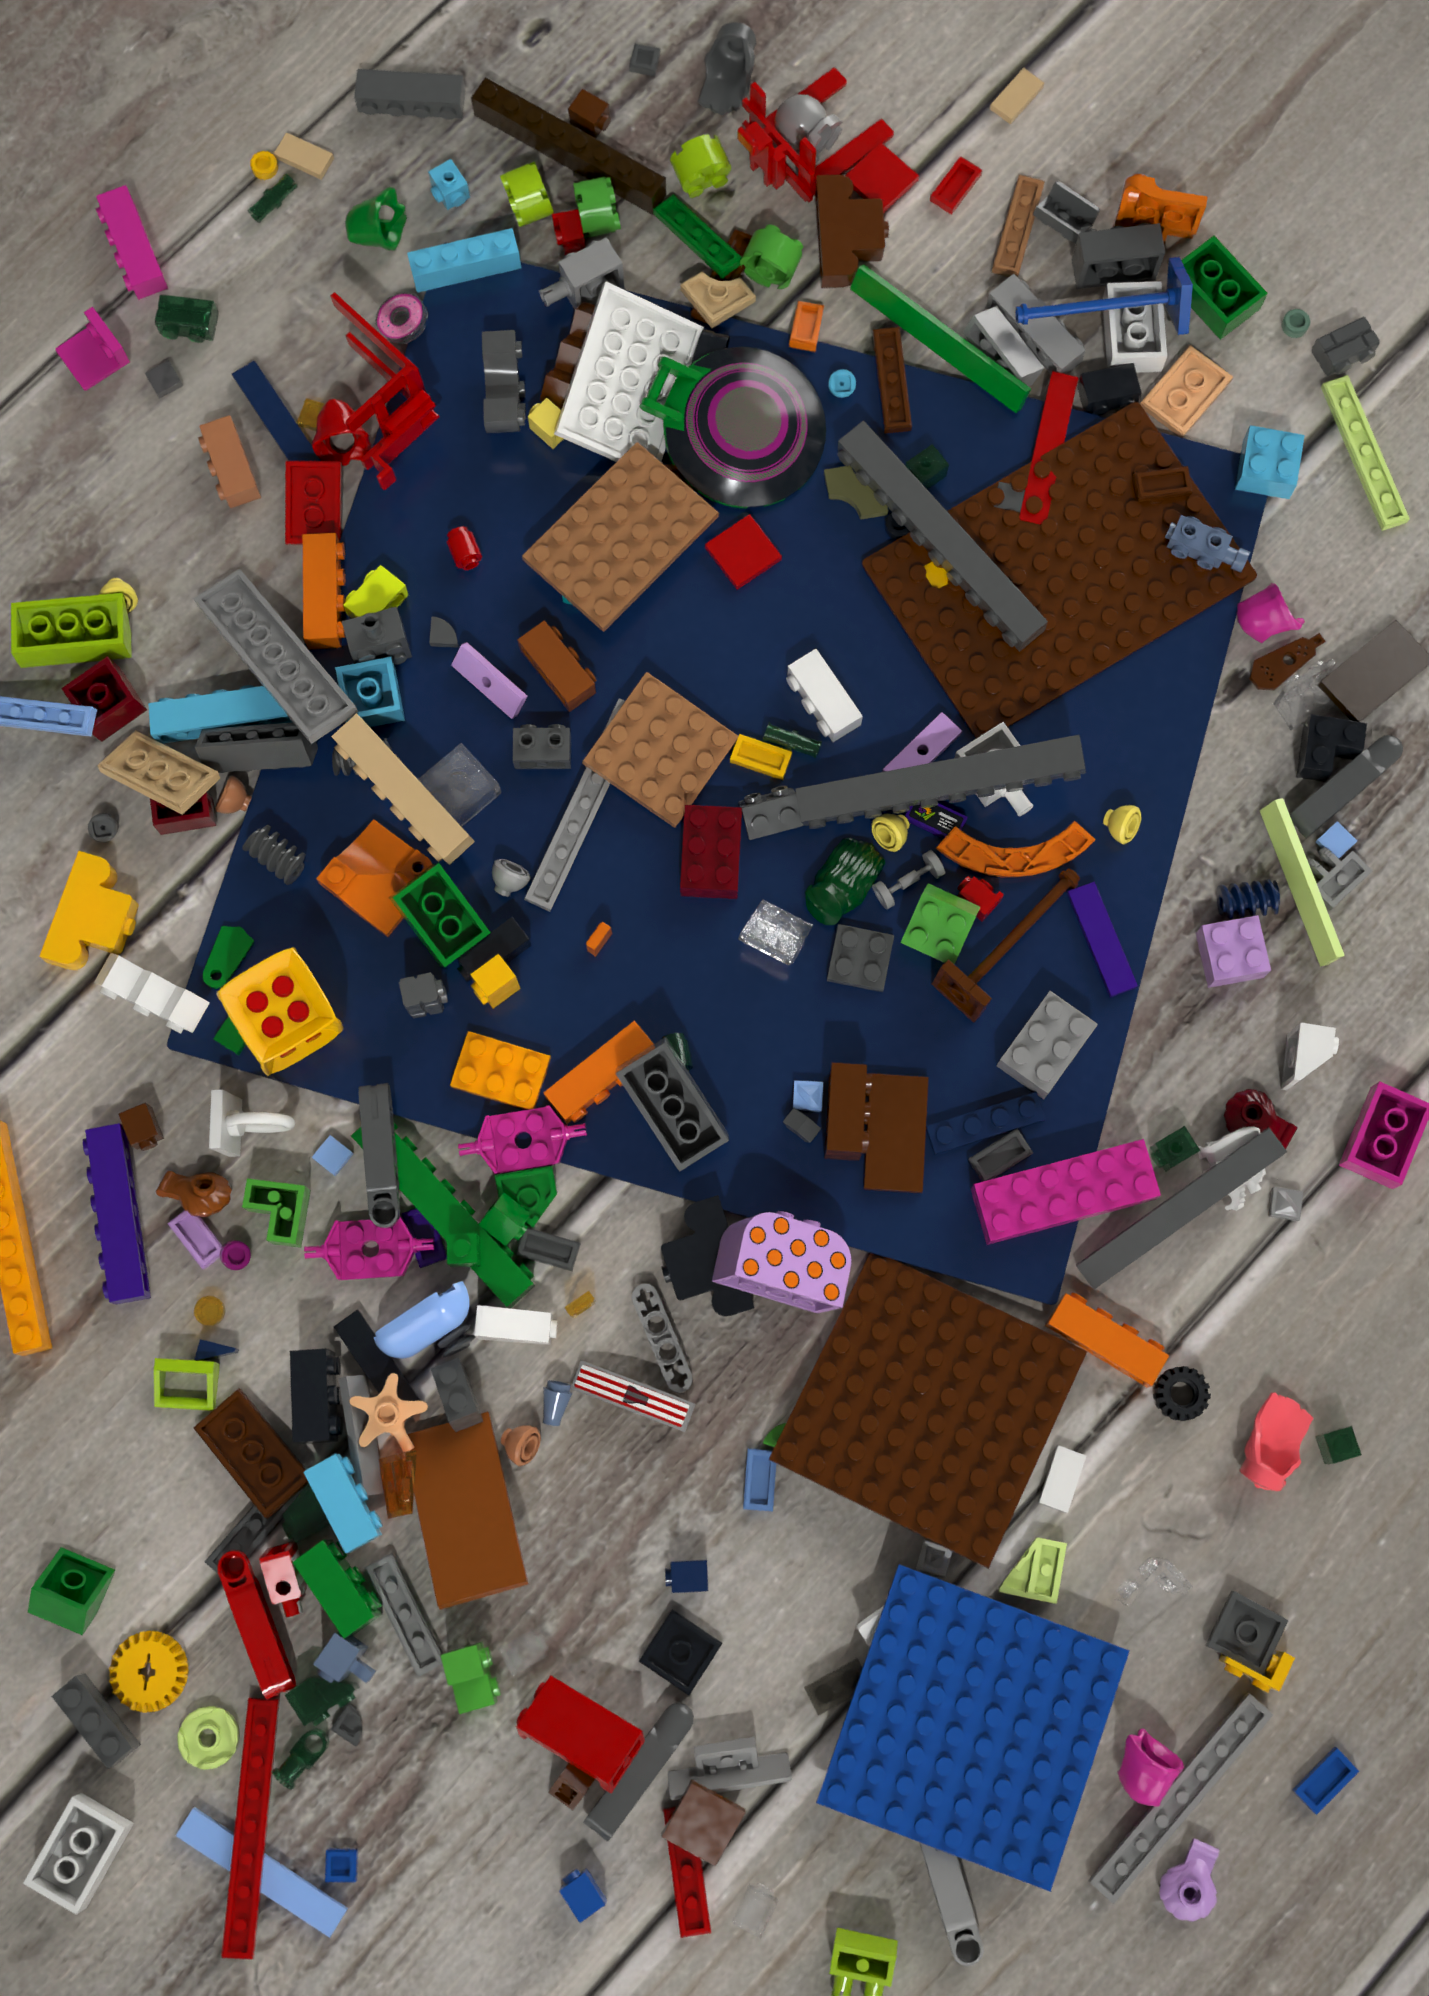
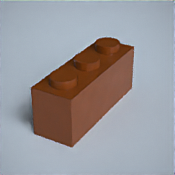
(558, 665)

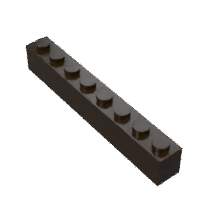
(568, 145)

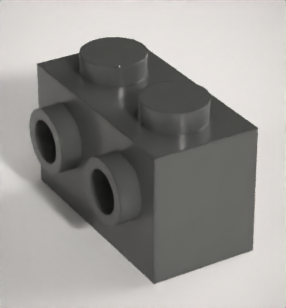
(542, 747)

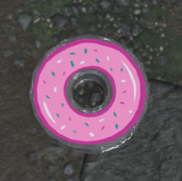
(393, 309)

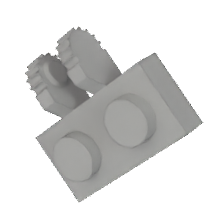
(1341, 879)

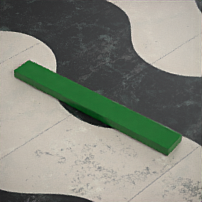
(940, 338)

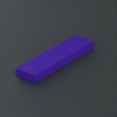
(1102, 939)

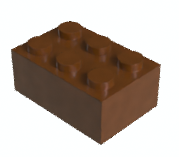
(847, 1111)

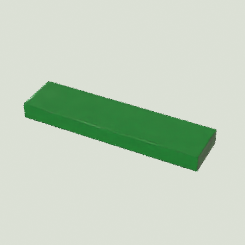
(697, 236)

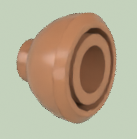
(233, 797)
(521, 1443)

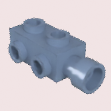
(1199, 545)

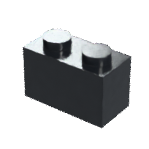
(1109, 389)

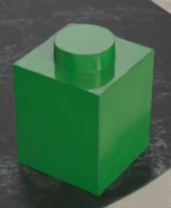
(505, 1219)
(463, 1250)

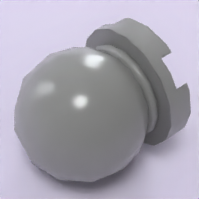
(806, 117)

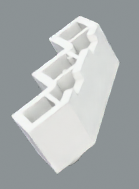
(151, 994)

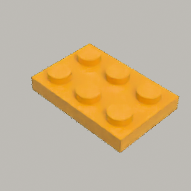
(500, 1071)

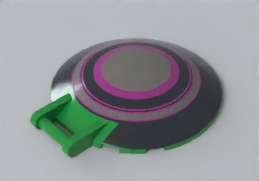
(740, 425)

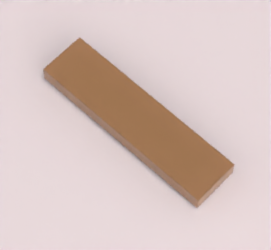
(1018, 226)

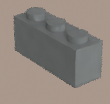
(96, 1720)

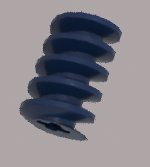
(1248, 898)

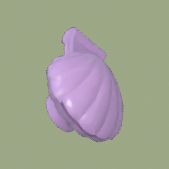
(1188, 1886)

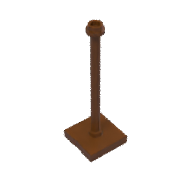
(964, 990)

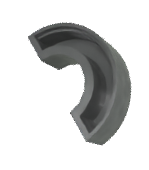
(503, 387)

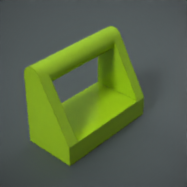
(207, 1368)

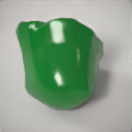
(366, 227)

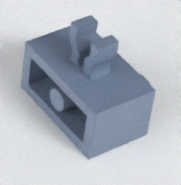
(343, 1657)

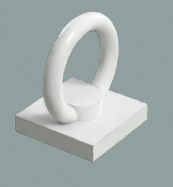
(230, 1123)

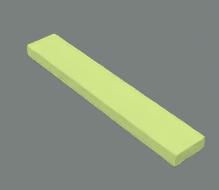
(1365, 453)
(1301, 882)

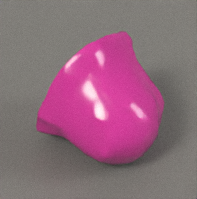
(1266, 614)
(1148, 1769)

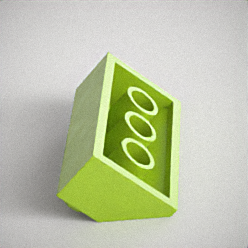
(70, 630)

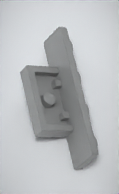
(730, 1767)

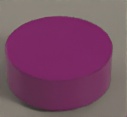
(235, 1255)

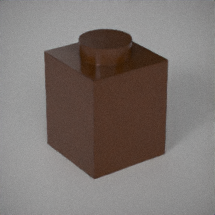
(589, 113)
(141, 1127)

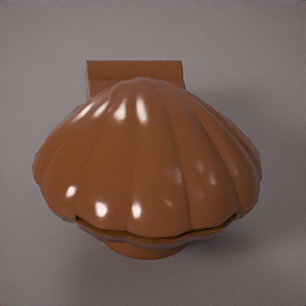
(198, 1194)

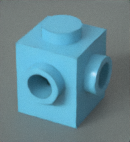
(448, 185)

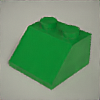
(70, 1591)

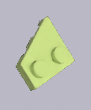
(1037, 1572)

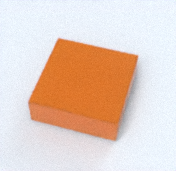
(598, 938)

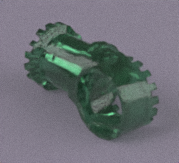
(300, 1759)

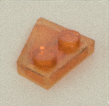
(398, 1482)

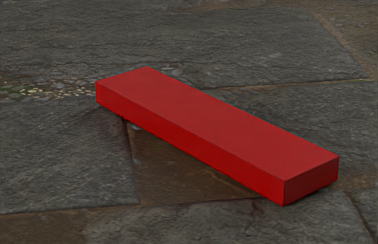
(688, 1888)

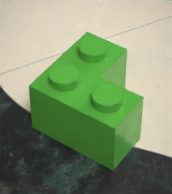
(286, 1205)
(470, 1677)

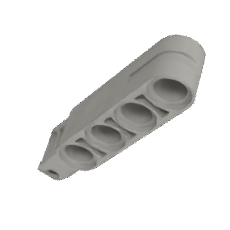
(953, 1905)

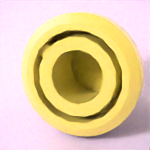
(117, 585)
(1123, 822)
(890, 831)

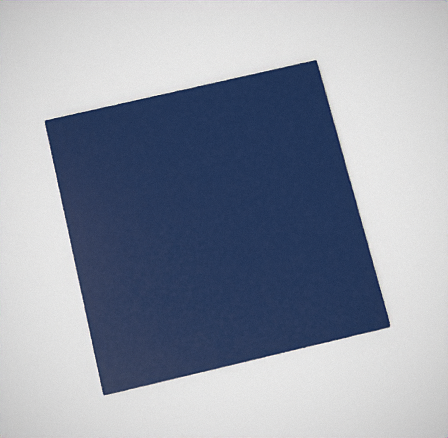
(676, 956)

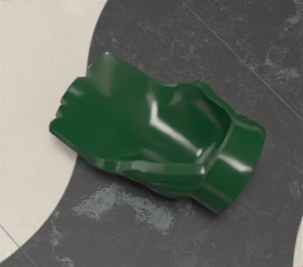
(843, 880)

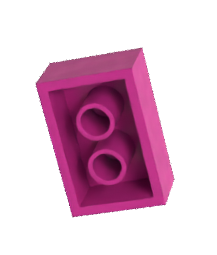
(1386, 1135)

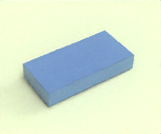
(759, 1481)

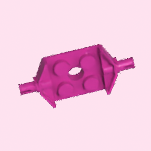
(499, 1133)
(345, 1249)

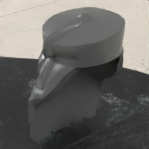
(728, 68)

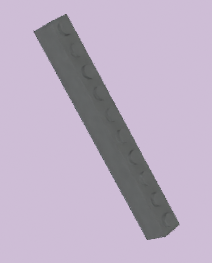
(941, 536)
(941, 781)

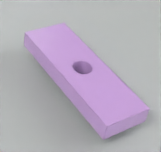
(489, 680)
(932, 740)

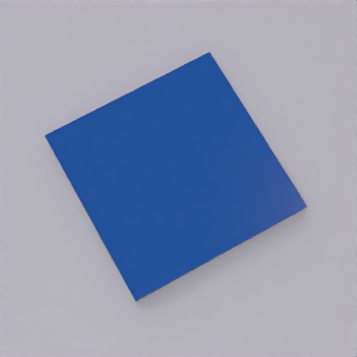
(973, 1727)

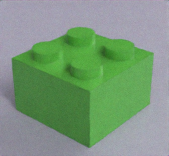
(940, 924)

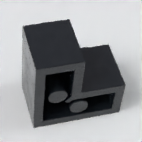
(1325, 739)

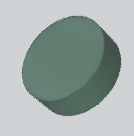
(1295, 323)

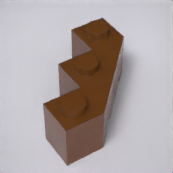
(559, 378)

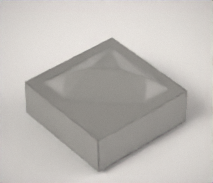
(1286, 1204)

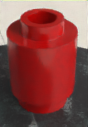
(463, 548)

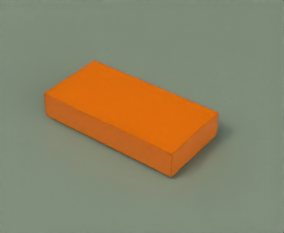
(806, 326)

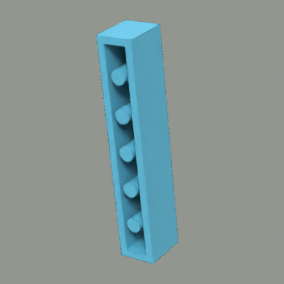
(186, 717)

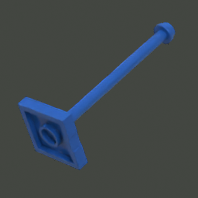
(1177, 300)

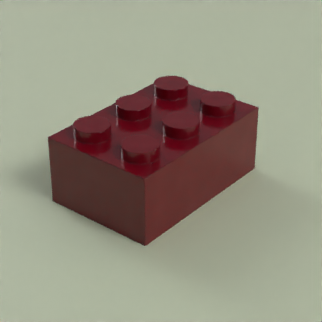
(711, 851)

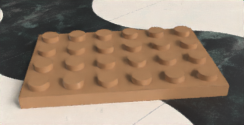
(620, 536)

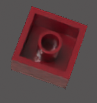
(110, 693)

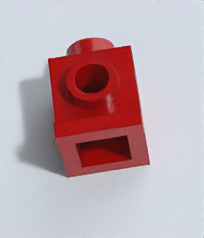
(568, 231)
(980, 894)

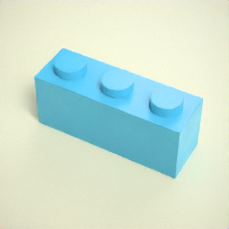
(344, 1502)

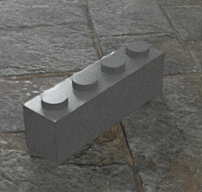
(410, 94)
(255, 748)

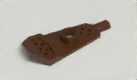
(1274, 662)

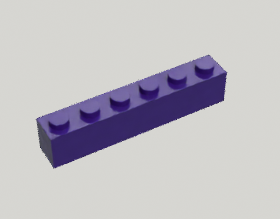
(116, 1214)

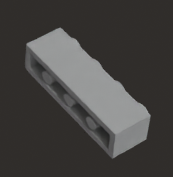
(1044, 336)

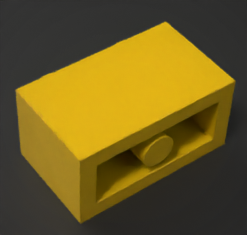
(494, 982)

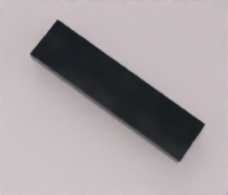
(376, 1365)

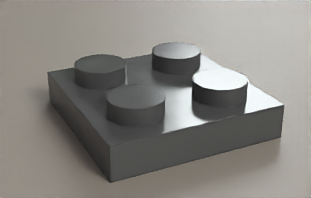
(860, 958)
(1247, 1632)

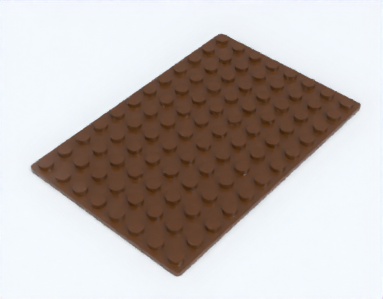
(1089, 569)

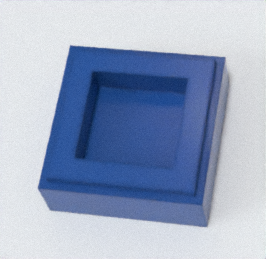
(341, 1865)

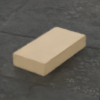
(1017, 96)
(304, 156)

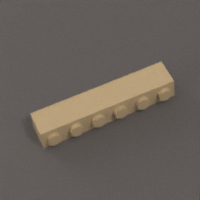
(403, 789)

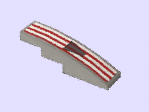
(633, 1396)

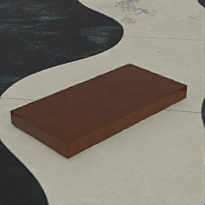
(896, 1133)
(252, 1453)

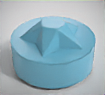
(842, 383)

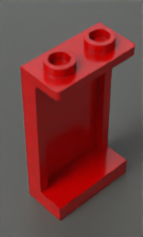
(580, 1732)

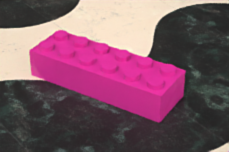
(1065, 1191)

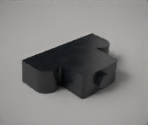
(693, 1259)

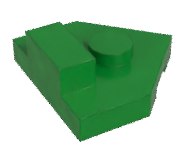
(530, 1188)

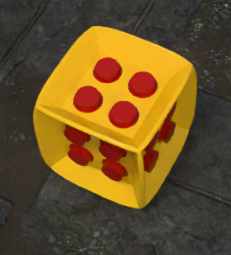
(280, 1010)

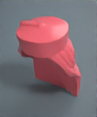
(1275, 1442)

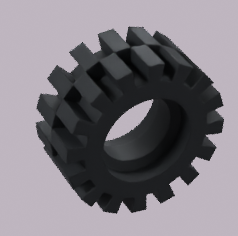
(1199, 1389)

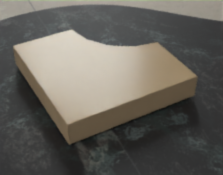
(717, 299)

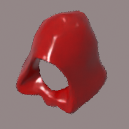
(331, 423)

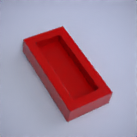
(956, 185)

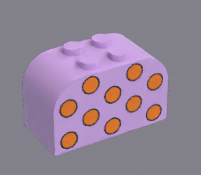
(785, 1261)

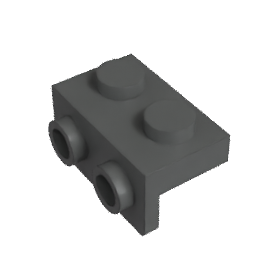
(1066, 212)
(770, 812)

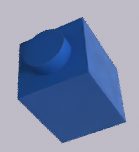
(582, 1894)

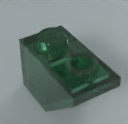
(317, 1696)

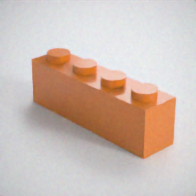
(323, 591)
(596, 1074)
(1107, 1340)

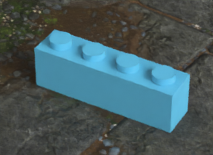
(464, 260)

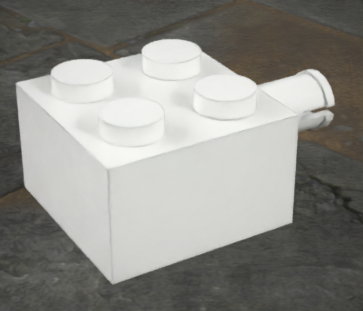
(993, 740)

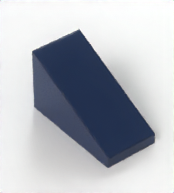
(209, 1350)

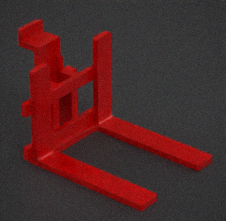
(760, 133)
(404, 423)

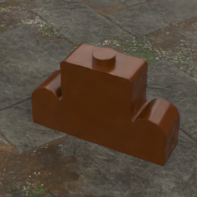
(846, 230)

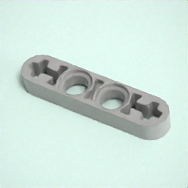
(658, 1339)

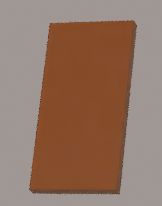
(466, 1513)

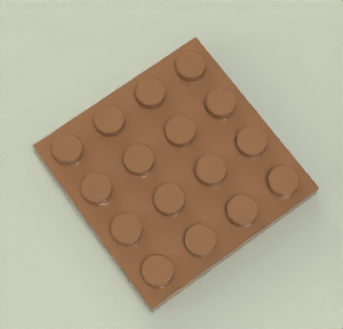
(660, 749)

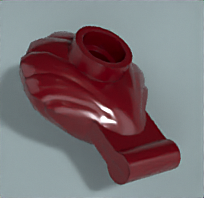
(1255, 1109)

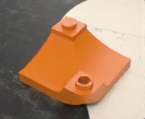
(1147, 203)
(370, 873)

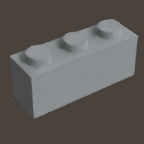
(1000, 341)

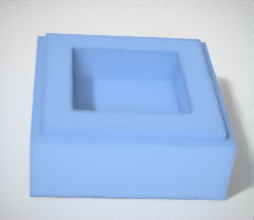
(1337, 840)
(332, 1155)

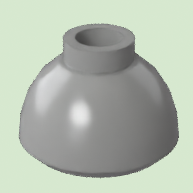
(509, 877)

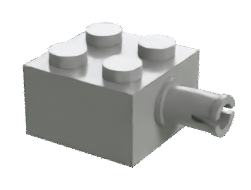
(585, 274)

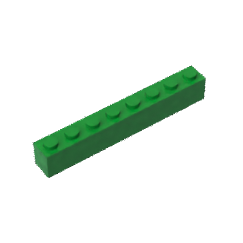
(449, 1216)

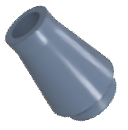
(555, 1401)

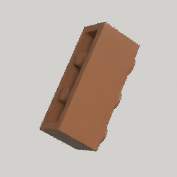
(228, 462)

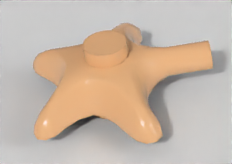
(388, 1414)

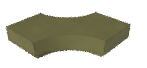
(845, 486)

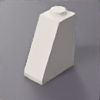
(515, 1325)

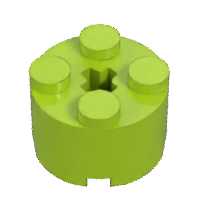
(701, 165)
(527, 194)

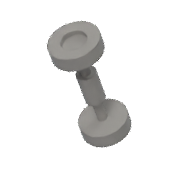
(933, 865)

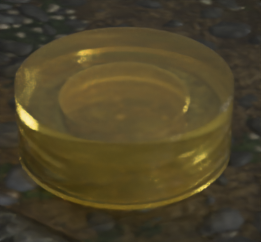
(209, 1310)

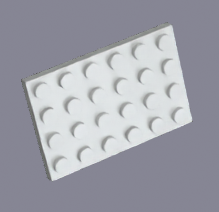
(617, 372)

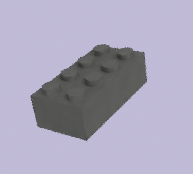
(672, 1104)

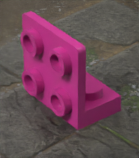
(92, 352)

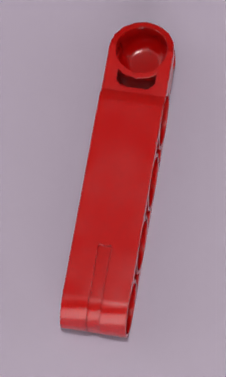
(255, 1624)

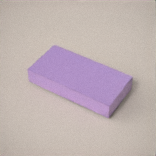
(197, 1238)

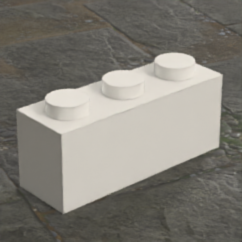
(823, 696)

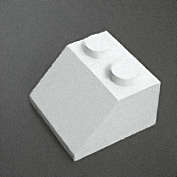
(1306, 1050)

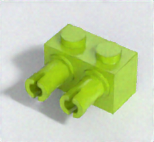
(863, 1959)

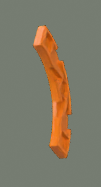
(1015, 861)

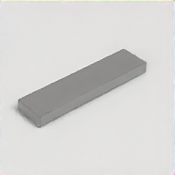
(363, 1459)
(404, 1614)

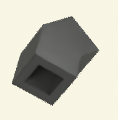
(801, 1125)

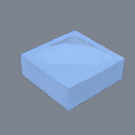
(808, 1096)

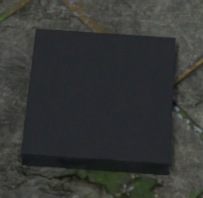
(680, 1652)

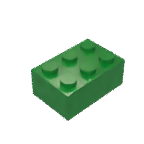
(1222, 288)
(439, 915)
(338, 1587)

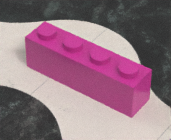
(131, 242)

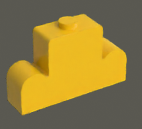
(89, 915)

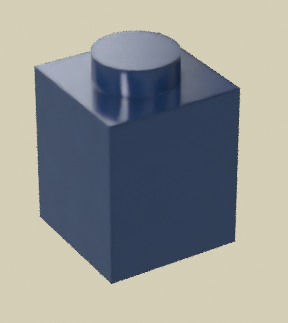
(687, 1576)

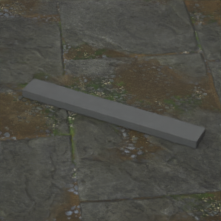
(1181, 1208)

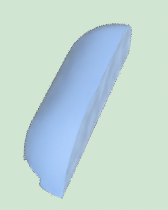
(424, 1323)

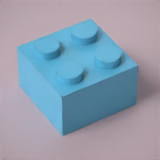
(1269, 462)
(373, 690)

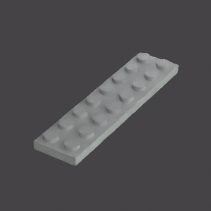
(276, 656)

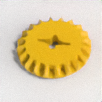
(162, 1688)

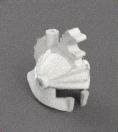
(1218, 1150)

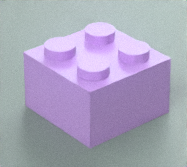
(1233, 951)

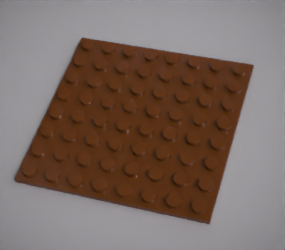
(929, 1408)

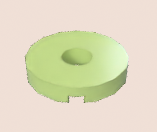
(226, 1737)

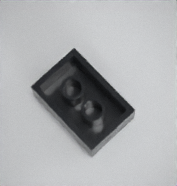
(315, 1396)

